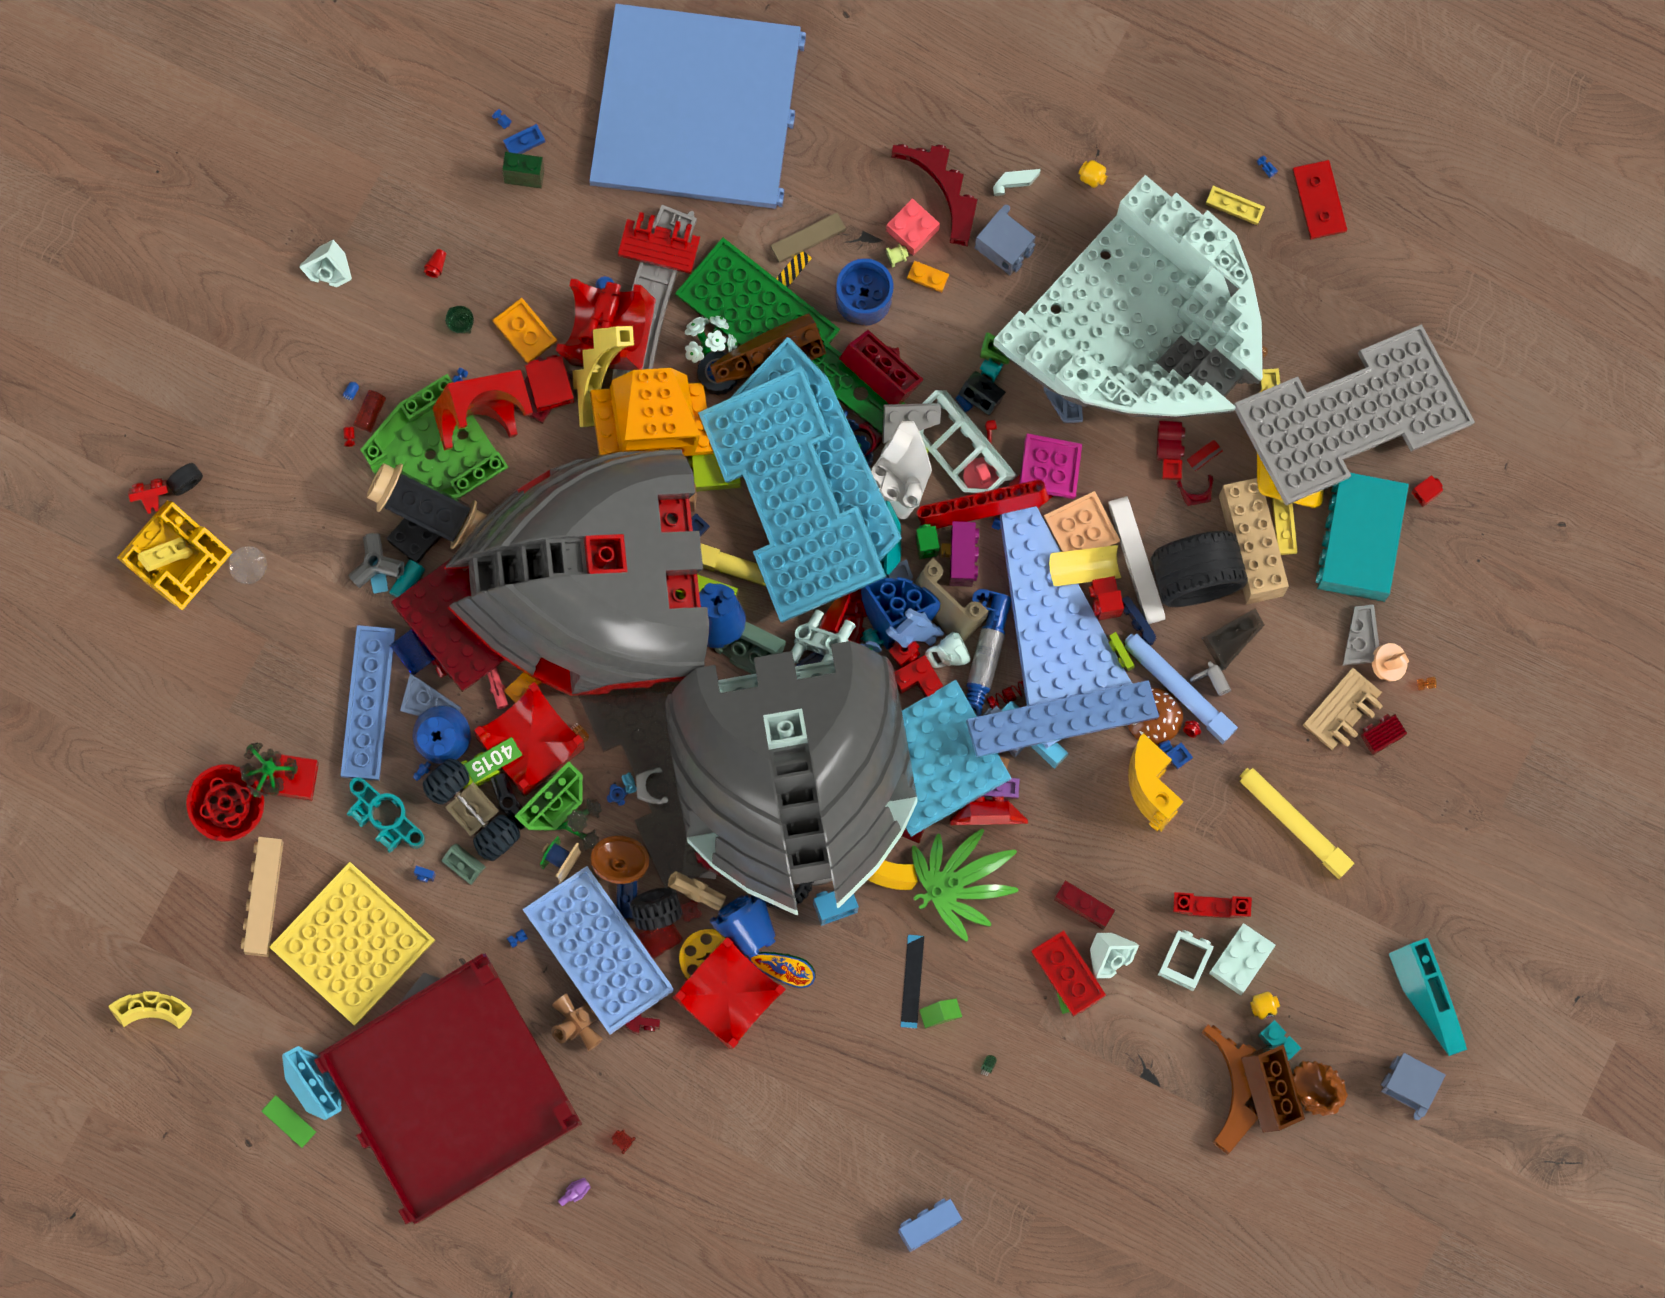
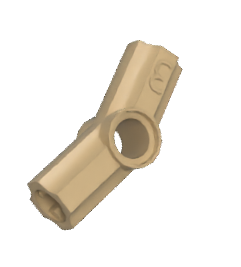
(696, 890)

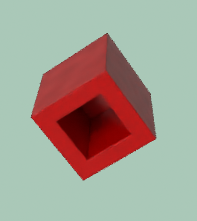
(1427, 490)

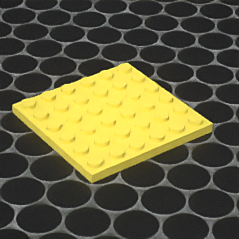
(352, 943)

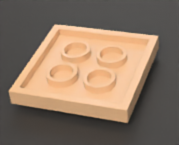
(1082, 525)

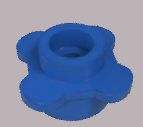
(614, 789)

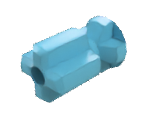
(629, 783)

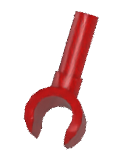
(989, 426)

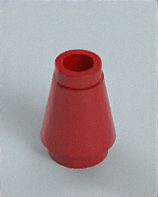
(435, 264)

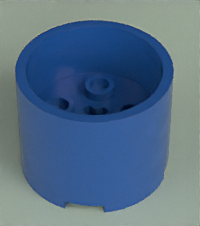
(871, 279)

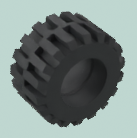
(656, 909)

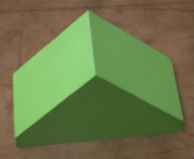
(989, 351)
(940, 1013)

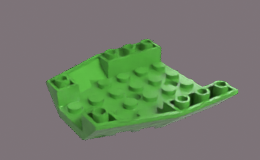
(414, 431)

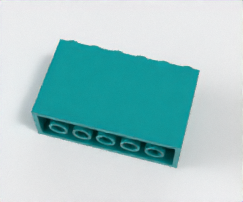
(1362, 537)

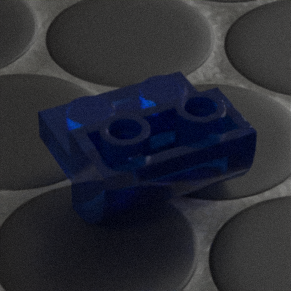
(412, 652)

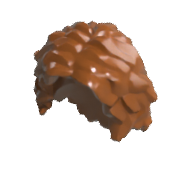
(1319, 1088)

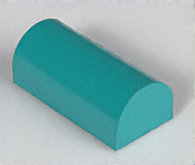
(410, 576)

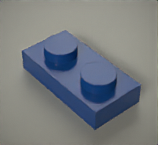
(524, 140)

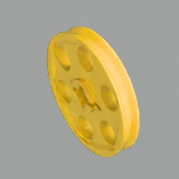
(701, 949)

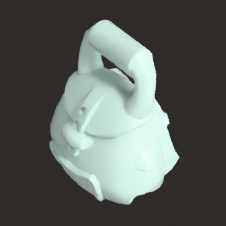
(950, 651)

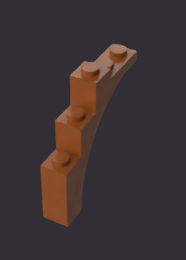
(1240, 1116)

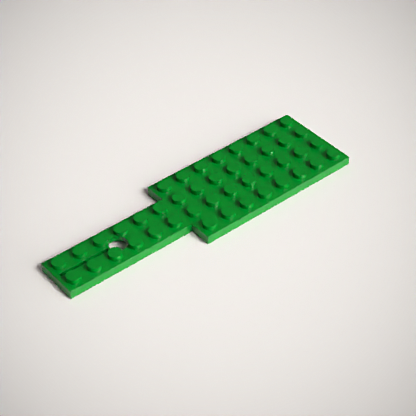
(756, 302)

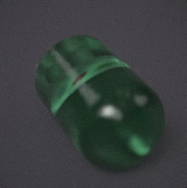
(988, 1064)

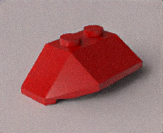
(988, 811)

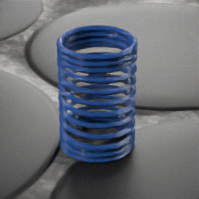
(965, 406)

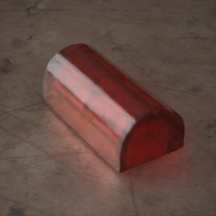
(369, 411)

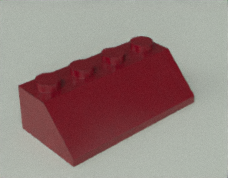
(880, 368)

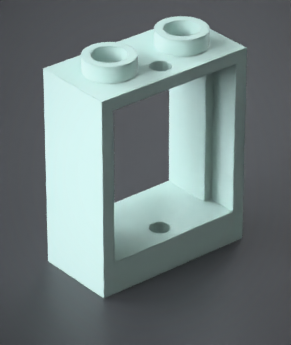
(1176, 977)

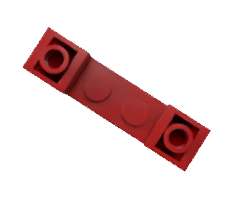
(1212, 906)

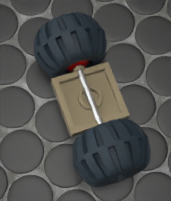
(471, 809)

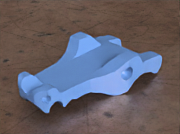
(915, 628)

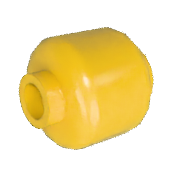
(1093, 173)
(1264, 1005)

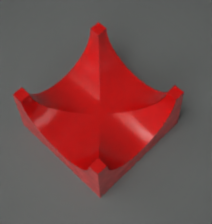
(634, 310)
(485, 396)
(539, 735)
(727, 993)

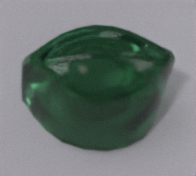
(459, 319)

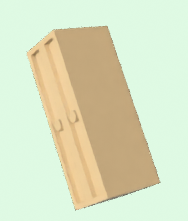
(1250, 520)

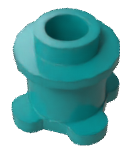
(991, 369)
(871, 635)

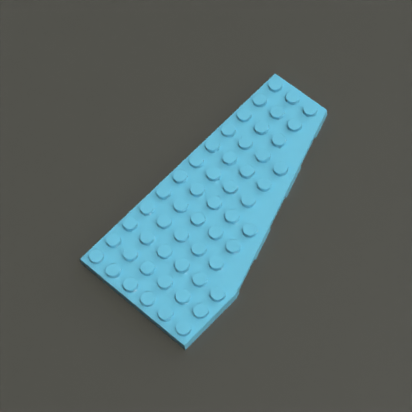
(840, 454)

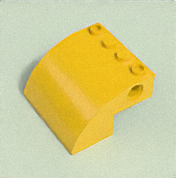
(185, 577)
(1147, 789)

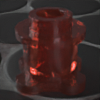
(622, 1140)

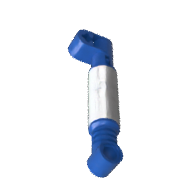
(988, 646)

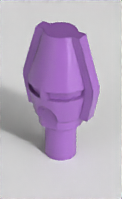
(575, 1191)

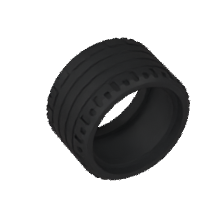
(1199, 568)

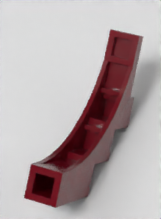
(950, 182)

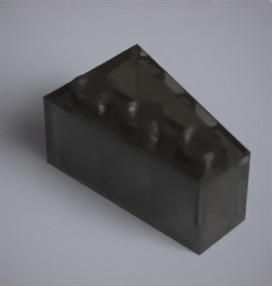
(1232, 637)

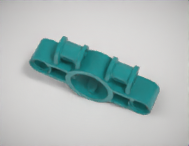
(369, 800)

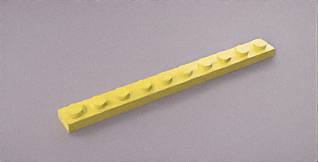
(1283, 513)

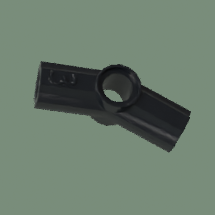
(504, 791)

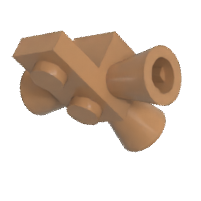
(576, 1023)

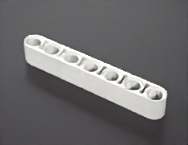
(1136, 560)

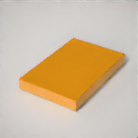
(524, 330)

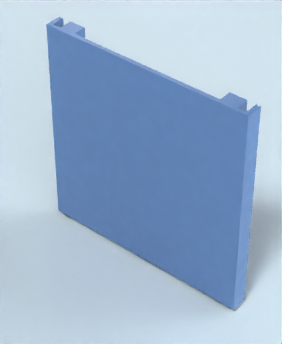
(696, 106)

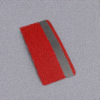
(1204, 455)

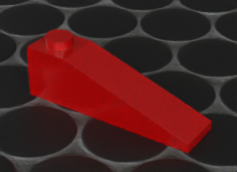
(846, 608)

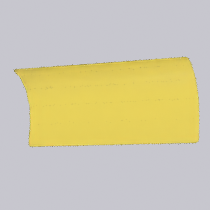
(1083, 565)

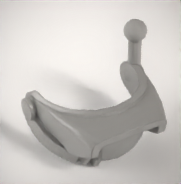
(642, 793)

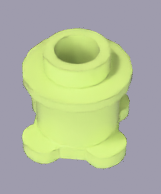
(897, 254)

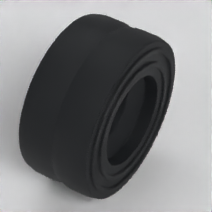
(184, 479)

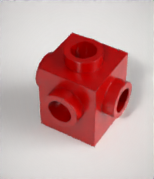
(904, 658)

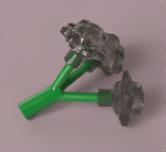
(577, 822)

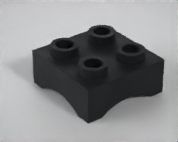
(412, 540)

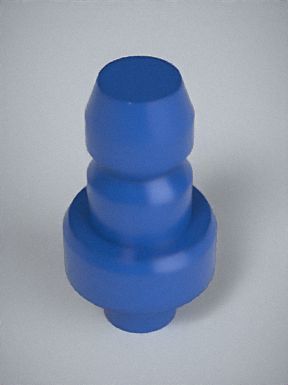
(424, 768)

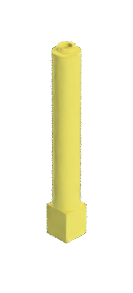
(731, 565)
(1333, 858)

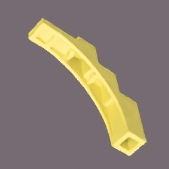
(596, 362)

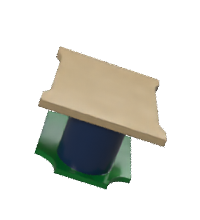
(560, 857)

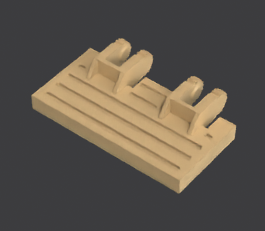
(1341, 709)

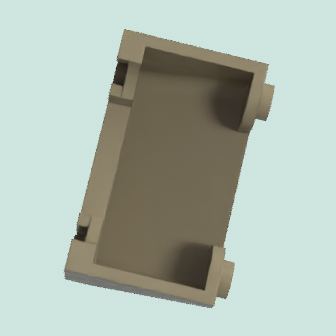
(951, 614)

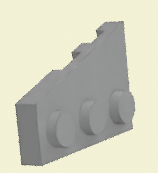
(922, 414)
(1362, 636)

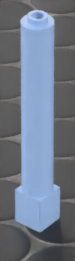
(1215, 721)

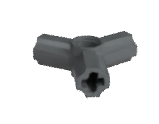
(374, 552)

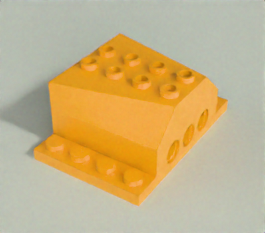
(650, 413)

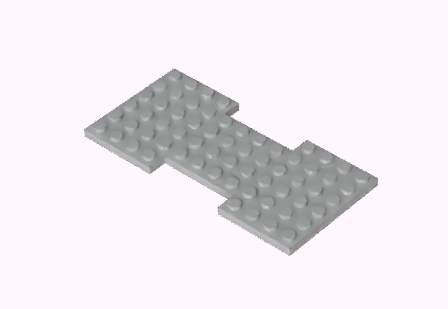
(1311, 433)

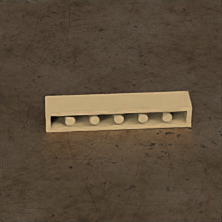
(263, 896)

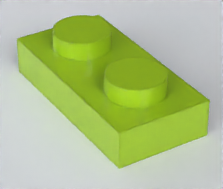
(1124, 659)

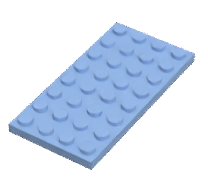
(598, 950)

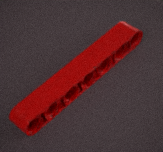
(984, 504)

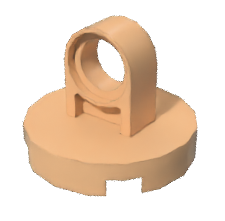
(1389, 662)

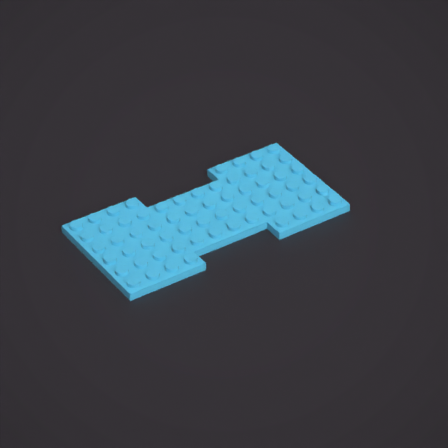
(812, 546)

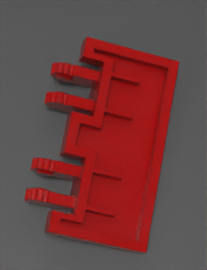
(659, 247)

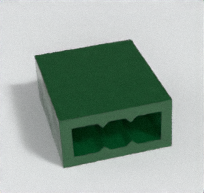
(523, 170)

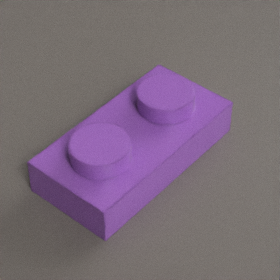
(1008, 790)

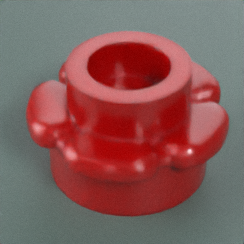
(1192, 728)

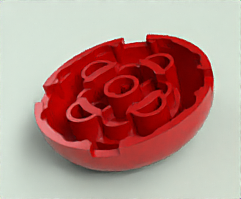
(204, 815)

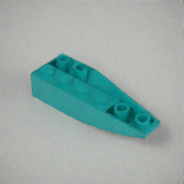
(1428, 993)

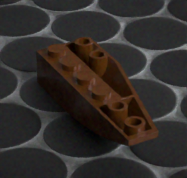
(751, 355)

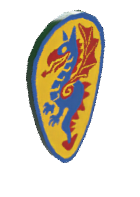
(785, 968)

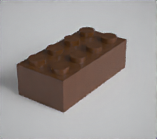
(1273, 1088)

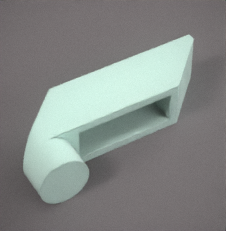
(1015, 179)

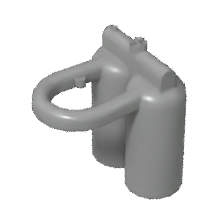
(1216, 677)

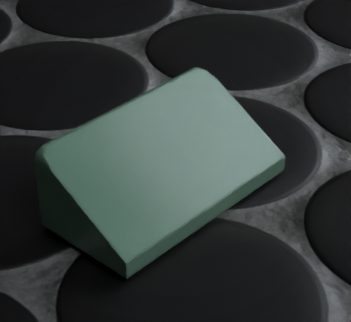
(463, 863)

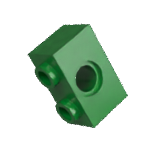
(927, 541)

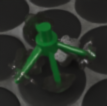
(270, 762)

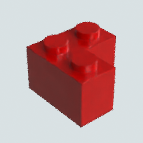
(1107, 598)
(918, 673)

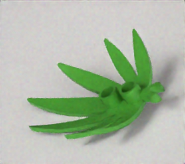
(947, 886)

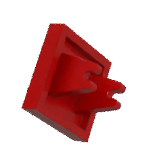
(148, 493)

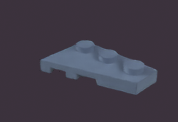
(420, 697)

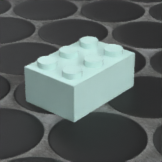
(1242, 959)

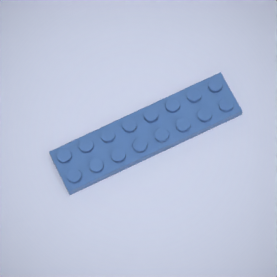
(368, 703)

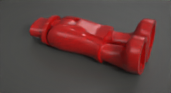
(604, 311)

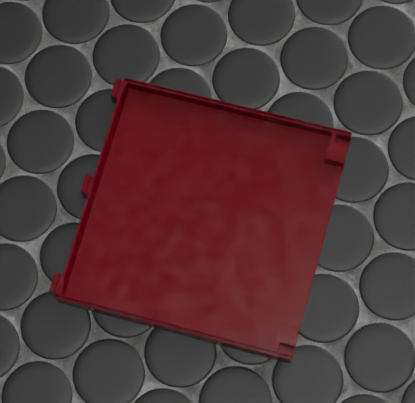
(449, 1089)

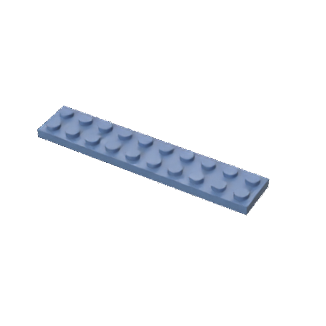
(1062, 718)

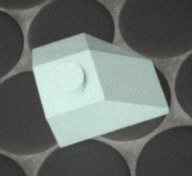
(327, 264)
(1110, 953)

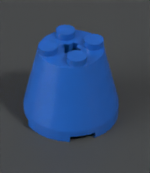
(724, 614)
(454, 733)
(746, 924)

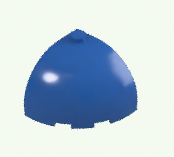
(890, 599)

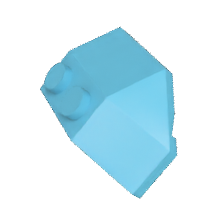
(312, 1088)

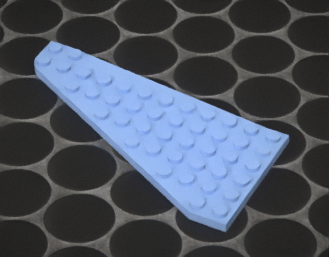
(1056, 629)

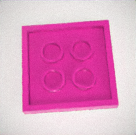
(1053, 462)

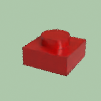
(1172, 469)

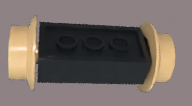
(424, 504)

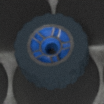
(706, 376)

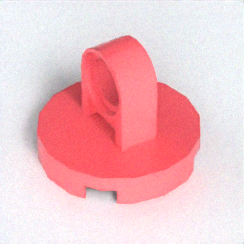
(979, 474)

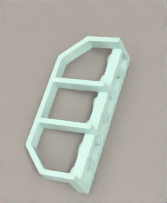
(979, 441)

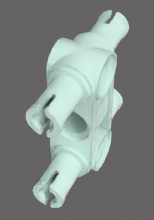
(817, 640)

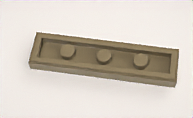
(808, 237)

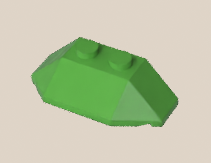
(554, 801)

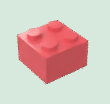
(913, 227)

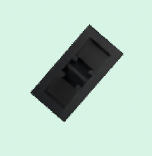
(982, 392)

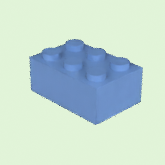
(929, 1224)

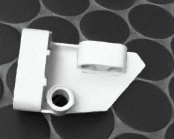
(903, 469)

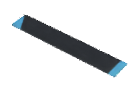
(912, 981)

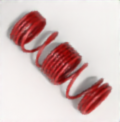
(1008, 693)

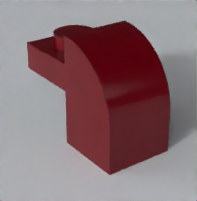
(648, 1024)

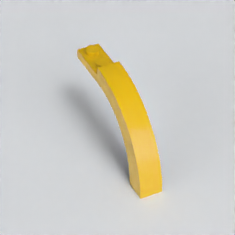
(895, 876)

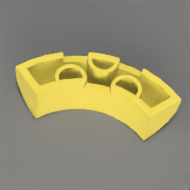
(150, 1005)

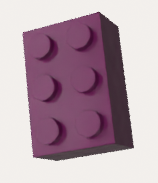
(964, 554)

